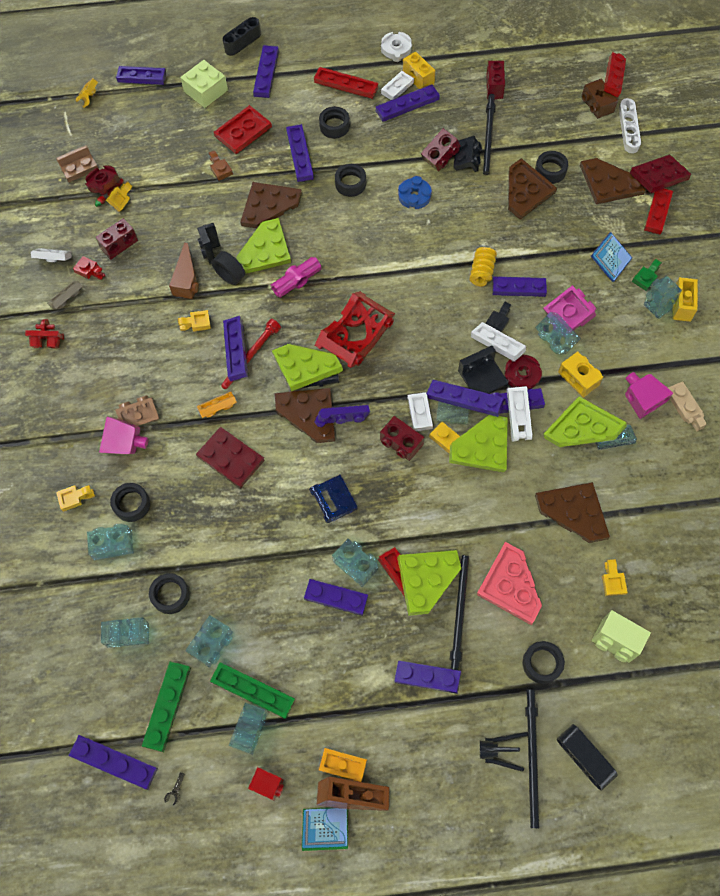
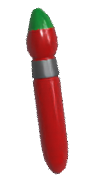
(101, 200)

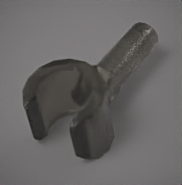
(176, 788)

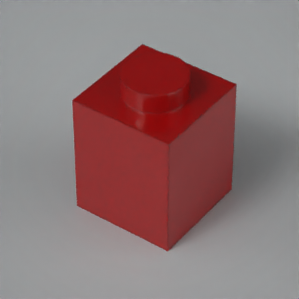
(266, 784)

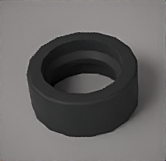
(336, 131)
(552, 157)
(347, 170)
(228, 268)
(123, 490)
(158, 583)
(557, 654)

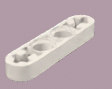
(629, 125)

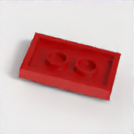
(242, 129)

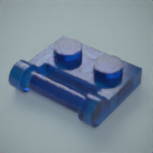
(339, 496)

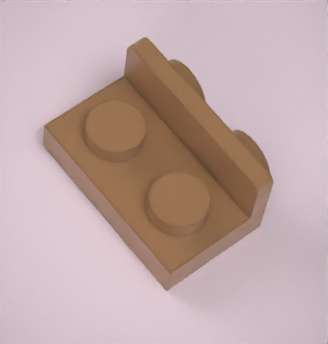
(76, 163)
(139, 412)

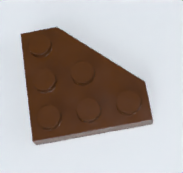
(609, 182)
(526, 189)
(268, 203)
(302, 409)
(575, 510)

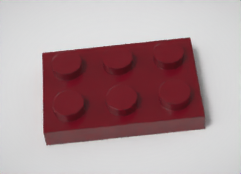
(660, 173)
(230, 457)

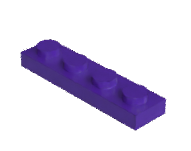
(266, 71)
(407, 103)
(299, 153)
(235, 348)
(465, 398)
(113, 762)

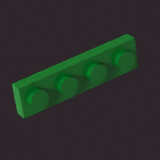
(252, 690)
(166, 706)

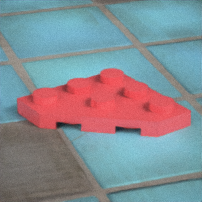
(511, 585)

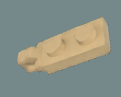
(687, 406)

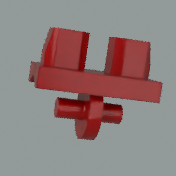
(36, 336)

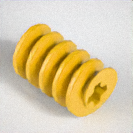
(483, 266)

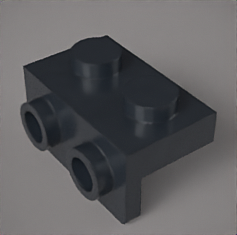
(468, 154)
(208, 240)

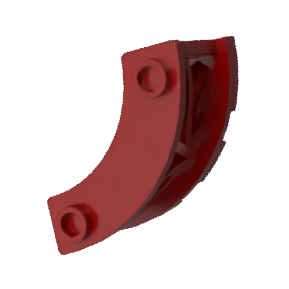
(330, 338)

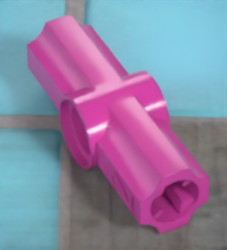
(296, 277)

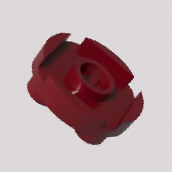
(102, 180)
(532, 369)

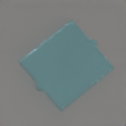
(452, 413)

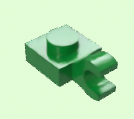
(646, 277)

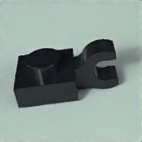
(499, 320)

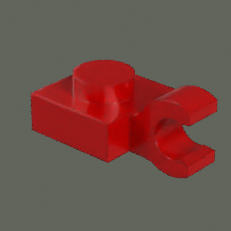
(88, 268)

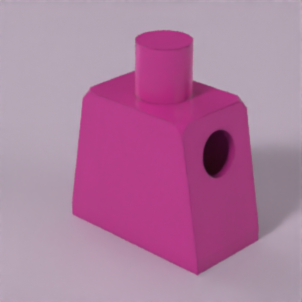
(646, 394)
(121, 437)

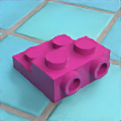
(572, 307)

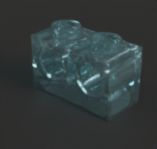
(662, 296)
(560, 329)
(110, 547)
(351, 565)
(124, 632)
(205, 639)
(248, 728)

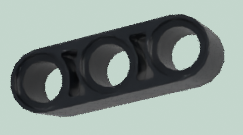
(241, 36)
(587, 757)

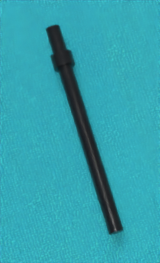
(490, 110)
(456, 654)
(531, 713)

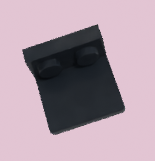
(482, 372)

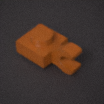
(219, 167)

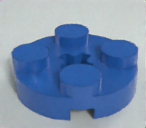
(411, 185)

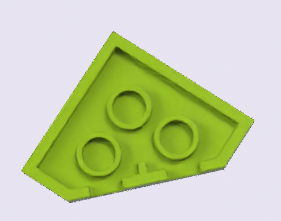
(265, 248)
(305, 365)
(583, 425)
(482, 445)
(427, 578)

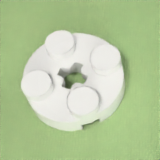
(390, 48)

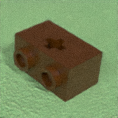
(598, 101)

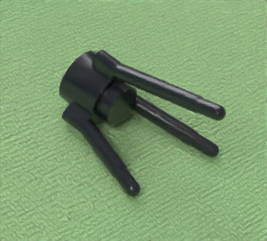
(490, 749)

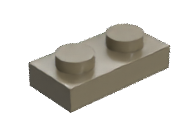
(60, 299)

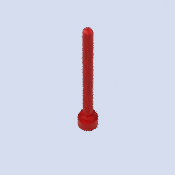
(272, 327)

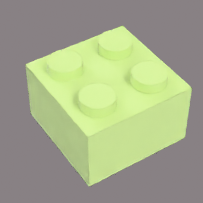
(204, 83)
(620, 637)

